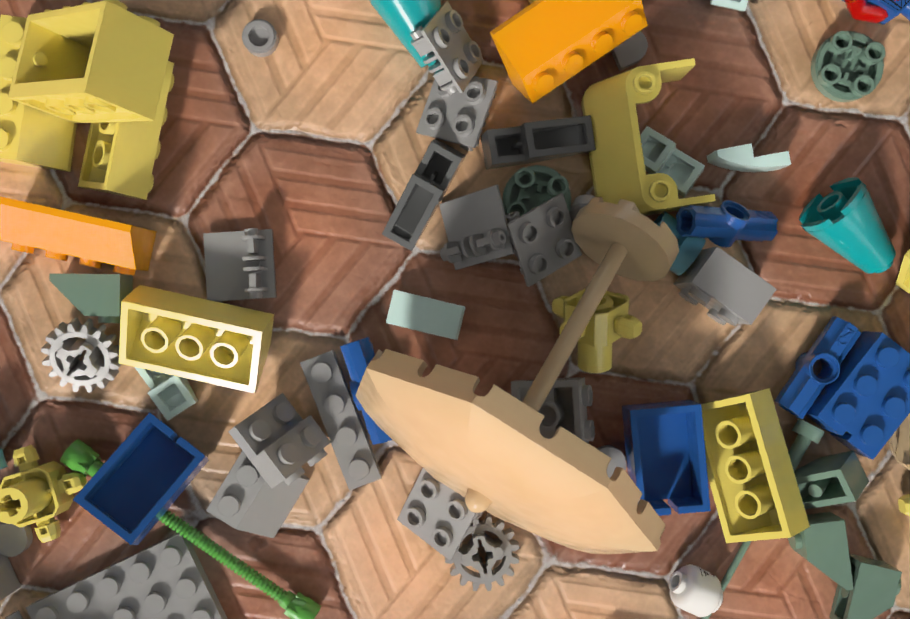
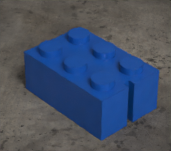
(867, 396)
(667, 455)
(141, 480)

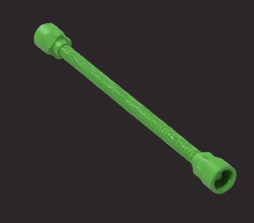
(85, 460)

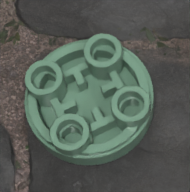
(847, 66)
(533, 187)

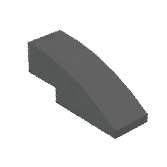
(537, 141)
(423, 194)

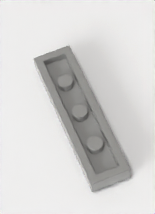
(341, 420)

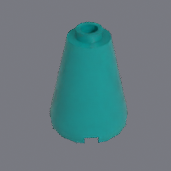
(404, 17)
(850, 226)

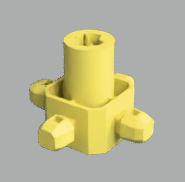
(605, 327)
(37, 493)

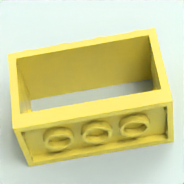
(92, 63)

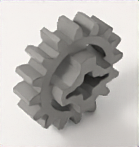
(65, 348)
(495, 550)

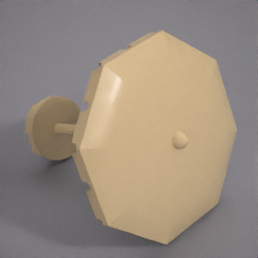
(493, 442)

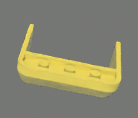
(618, 157)

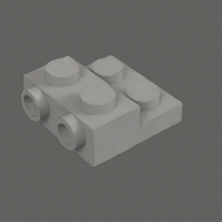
(563, 407)
(280, 441)

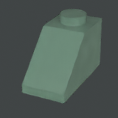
(95, 293)
(831, 480)
(826, 547)
(873, 592)

